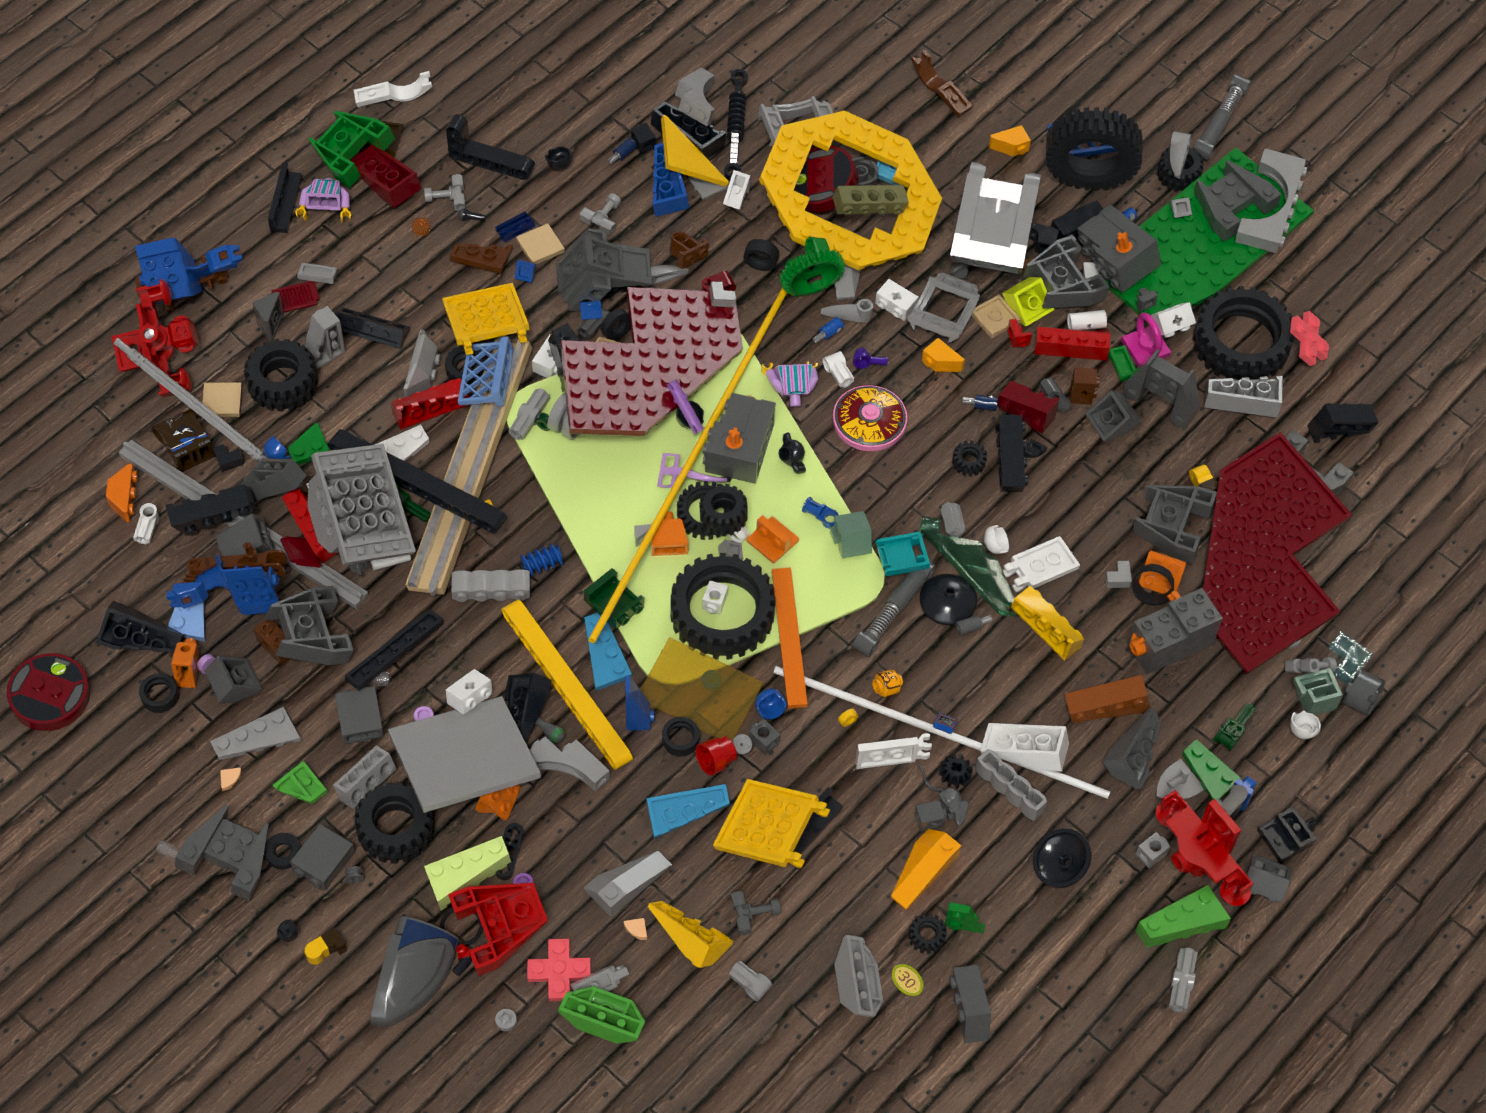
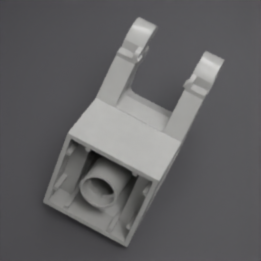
(994, 221)

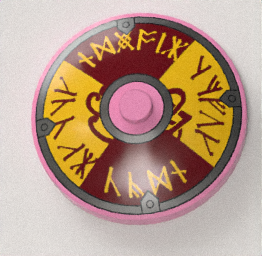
(869, 418)

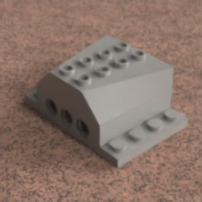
(358, 505)

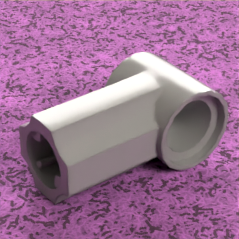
(755, 984)

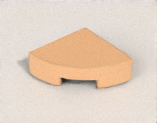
(229, 777)
(636, 928)

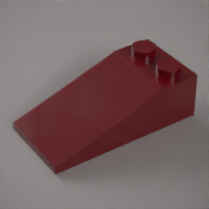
(386, 175)

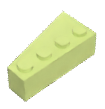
(466, 869)

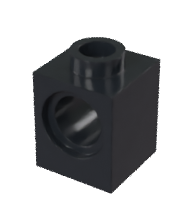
(643, 138)

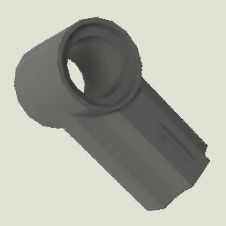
(591, 326)
(1052, 390)

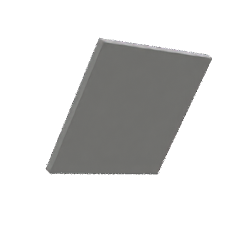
(463, 755)

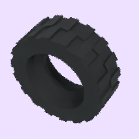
(456, 355)

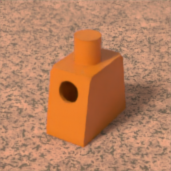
(670, 537)
(186, 654)

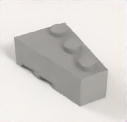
(324, 337)

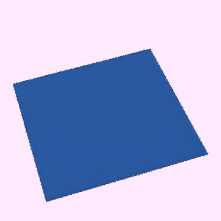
(590, 310)

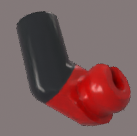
(464, 960)

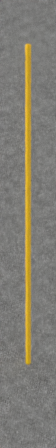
(685, 470)

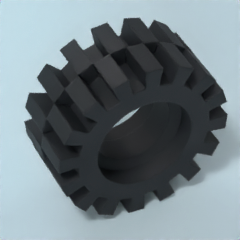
(969, 449)
(933, 923)

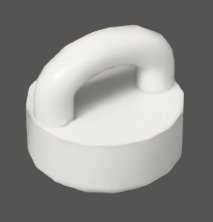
(742, 535)

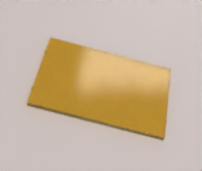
(700, 689)

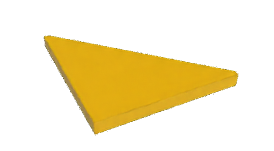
(685, 157)

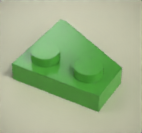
(301, 784)

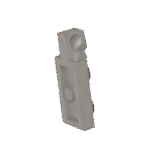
(604, 979)

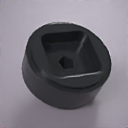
(287, 930)

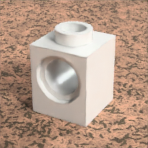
(718, 591)

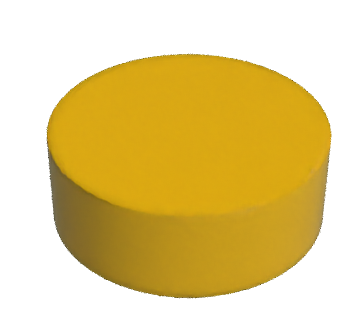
(848, 717)

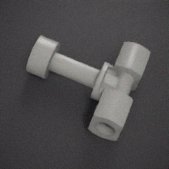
(454, 192)
(600, 216)
(1309, 665)

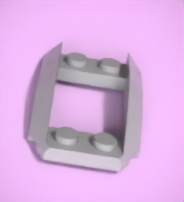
(774, 115)
(937, 324)

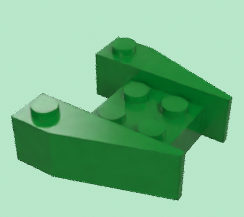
(345, 139)

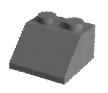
(1113, 416)
(232, 679)
(1268, 878)

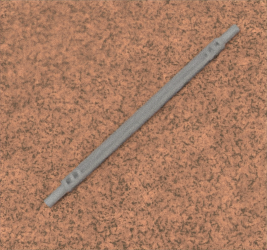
(191, 401)

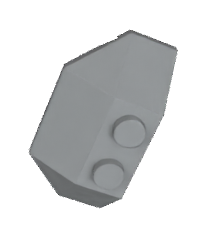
(423, 365)
(858, 977)

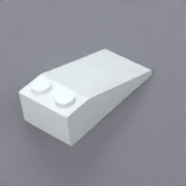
(1028, 745)

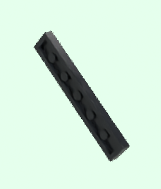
(394, 649)

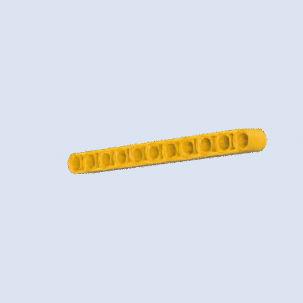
(567, 684)

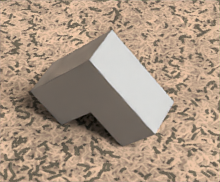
(720, 297)
(1121, 577)

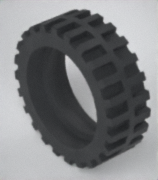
(1251, 305)
(722, 570)

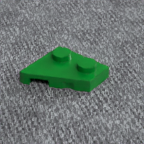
(307, 444)
(963, 918)

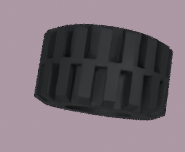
(1191, 171)
(723, 522)

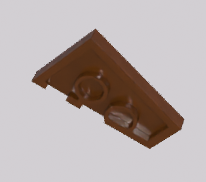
(486, 258)

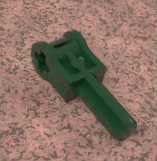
(412, 507)
(1234, 729)

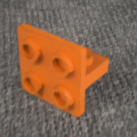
(772, 538)
(1158, 582)
(499, 802)

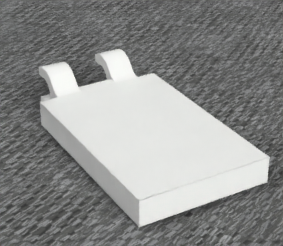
(1041, 564)
(892, 752)

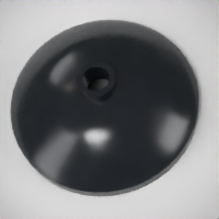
(945, 607)
(1053, 853)

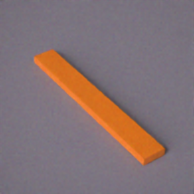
(789, 638)

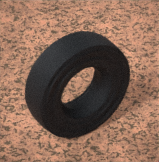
(611, 319)
(280, 839)

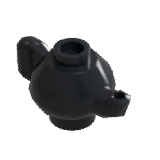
(792, 454)

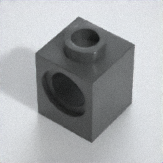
(765, 744)
(930, 815)

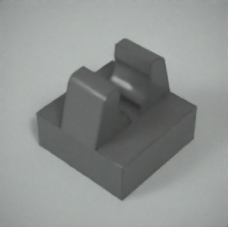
(1146, 299)

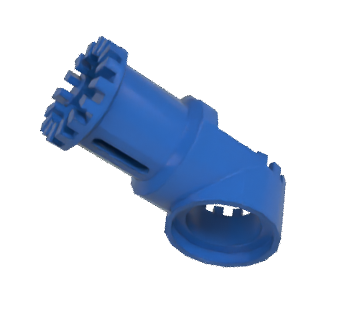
(819, 510)

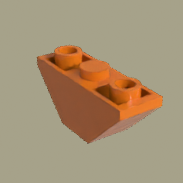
(121, 492)

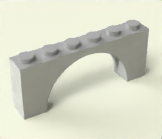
(1268, 232)

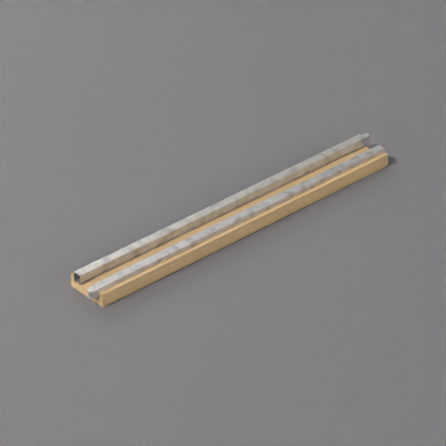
(467, 472)

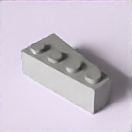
(1245, 395)

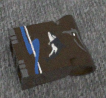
(184, 440)

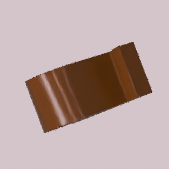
(687, 249)

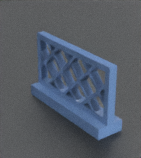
(499, 372)

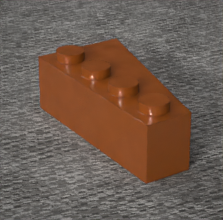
(1108, 700)

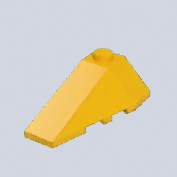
(694, 941)

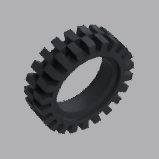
(685, 500)

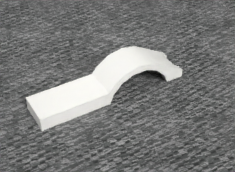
(387, 91)

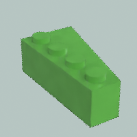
(1188, 916)

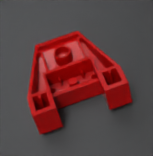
(508, 917)

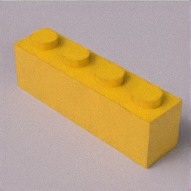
(1047, 623)

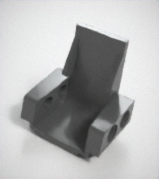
(595, 266)

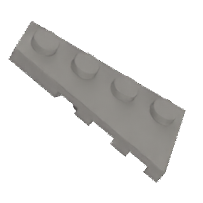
(264, 732)

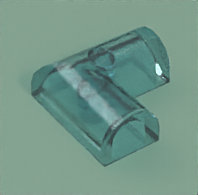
(1354, 657)

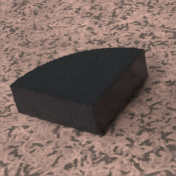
(1034, 449)

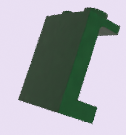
(600, 593)

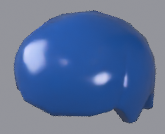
(274, 449)
(770, 704)

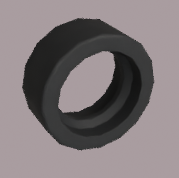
(759, 262)
(154, 680)
(680, 750)

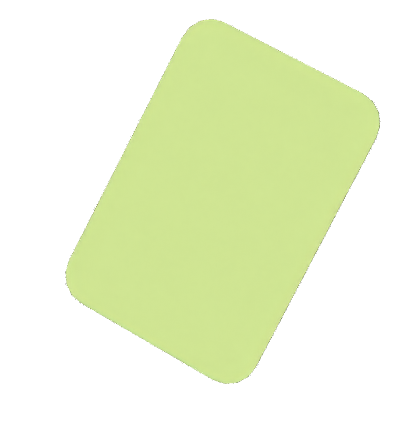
(610, 485)

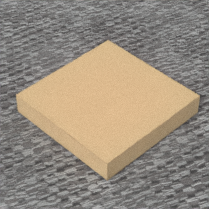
(540, 244)
(994, 316)
(223, 398)

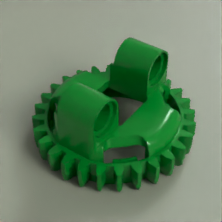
(797, 271)

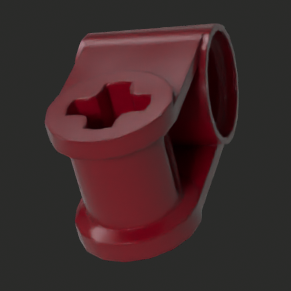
(724, 277)

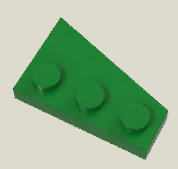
(1212, 772)

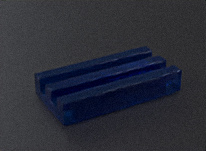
(513, 225)

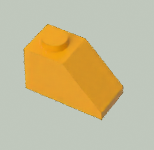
(1011, 141)
(942, 357)

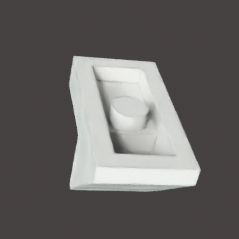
(737, 189)

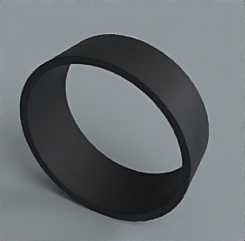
(1149, 598)

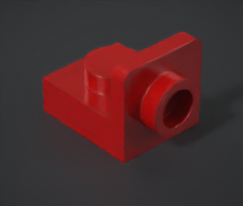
(1016, 336)

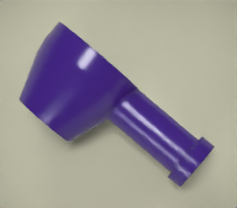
(863, 359)

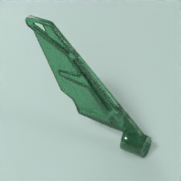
(973, 564)

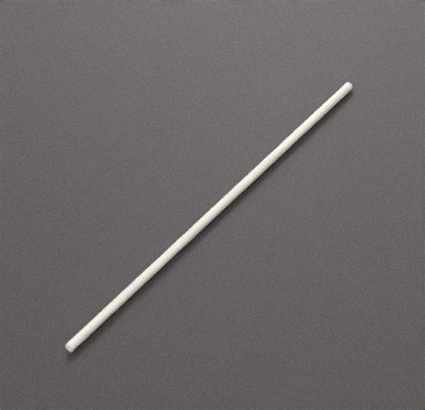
(929, 727)

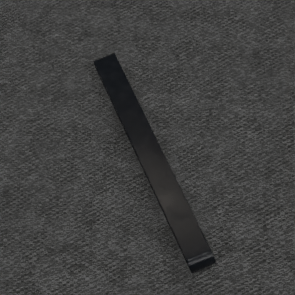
(431, 487)

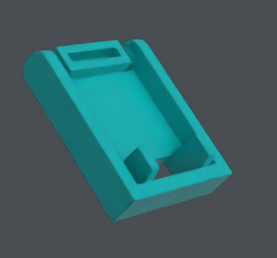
(898, 556)

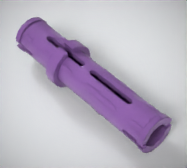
(685, 407)

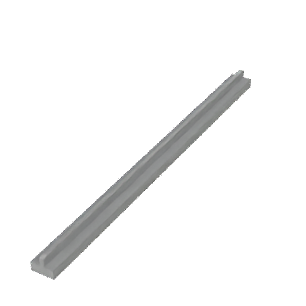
(192, 490)

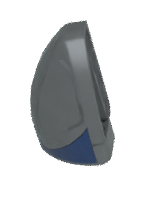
(412, 970)

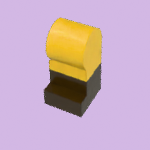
(1202, 477)
(324, 946)

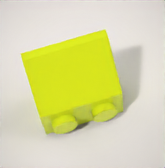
(1027, 300)

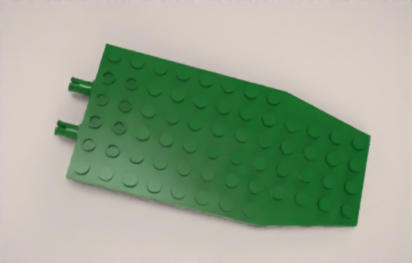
(1193, 255)

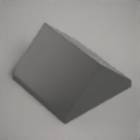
(269, 314)

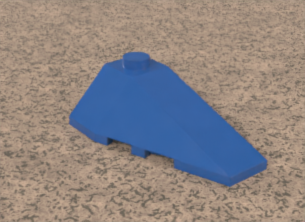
(637, 707)

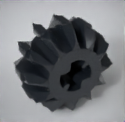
(955, 771)

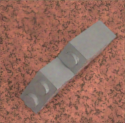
(692, 91)
(572, 760)

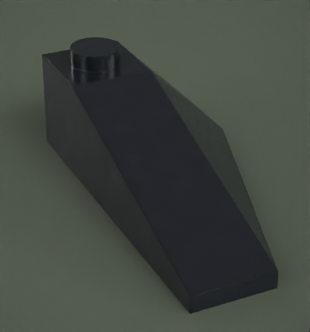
(130, 629)
(526, 699)

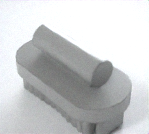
(953, 519)

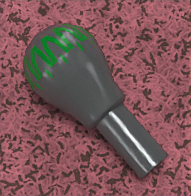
(553, 732)

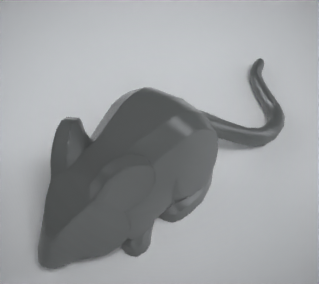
(950, 800)

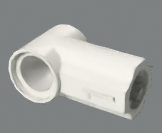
(837, 367)
(146, 525)

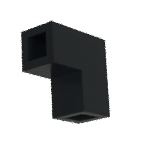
(227, 460)

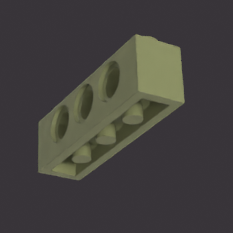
(870, 199)

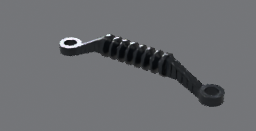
(736, 119)

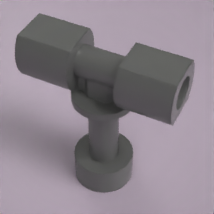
(746, 912)

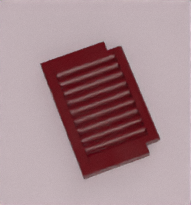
(298, 296)
(300, 551)

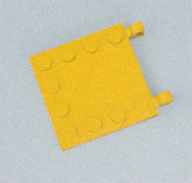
(485, 315)
(768, 823)

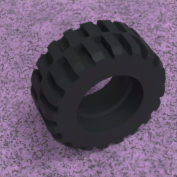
(275, 356)
(392, 846)

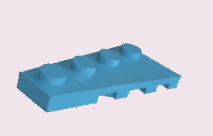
(605, 655)
(682, 808)

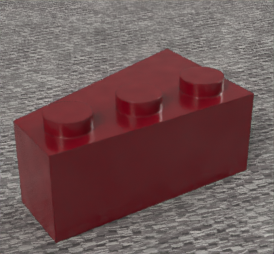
(1035, 408)

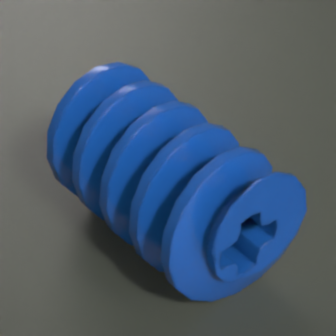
(542, 559)

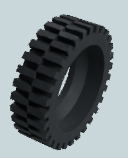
(1094, 127)

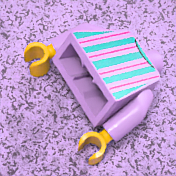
(325, 195)
(792, 380)

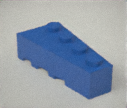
(668, 187)

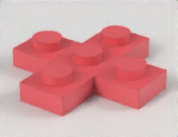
(1308, 334)
(558, 969)

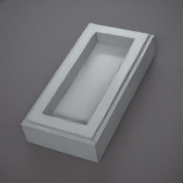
(317, 273)

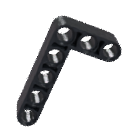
(484, 155)

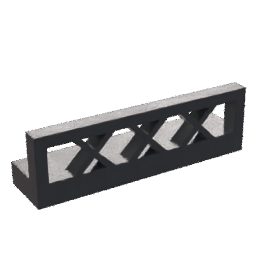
(284, 200)
(372, 327)
(818, 823)

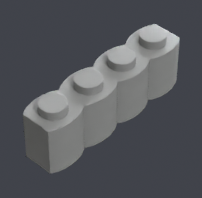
(490, 585)
(1015, 787)

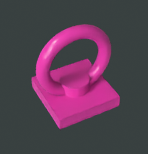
(1145, 340)

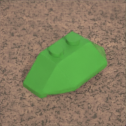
(602, 1014)

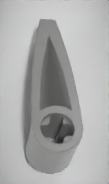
(1178, 151)
(665, 273)
(853, 312)

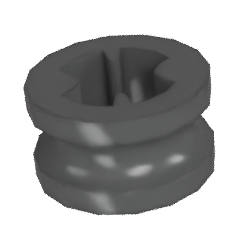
(354, 875)

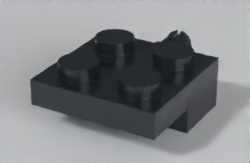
(1288, 834)

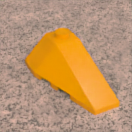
(926, 862)

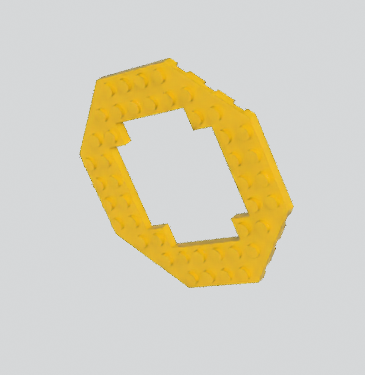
(786, 164)

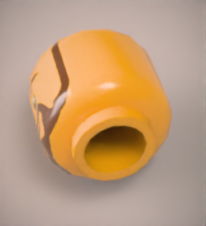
(887, 683)

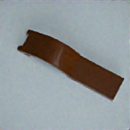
(945, 89)

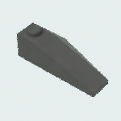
(1131, 753)

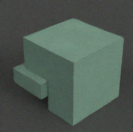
(852, 534)
(1318, 691)

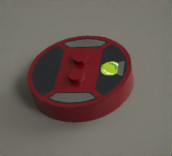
(823, 174)
(48, 692)

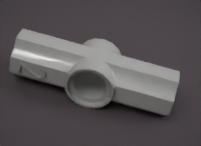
(528, 414)
(1183, 980)

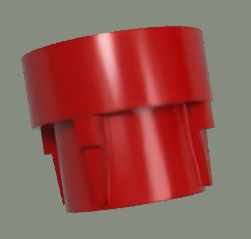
(715, 755)

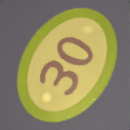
(907, 980)

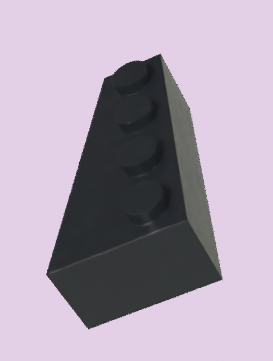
(703, 137)
(1011, 453)
(211, 509)

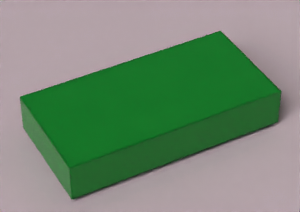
(1121, 362)

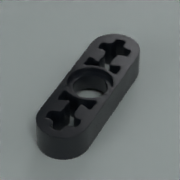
(516, 845)

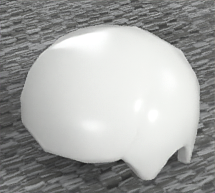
(996, 540)
(1305, 725)

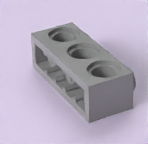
(364, 776)

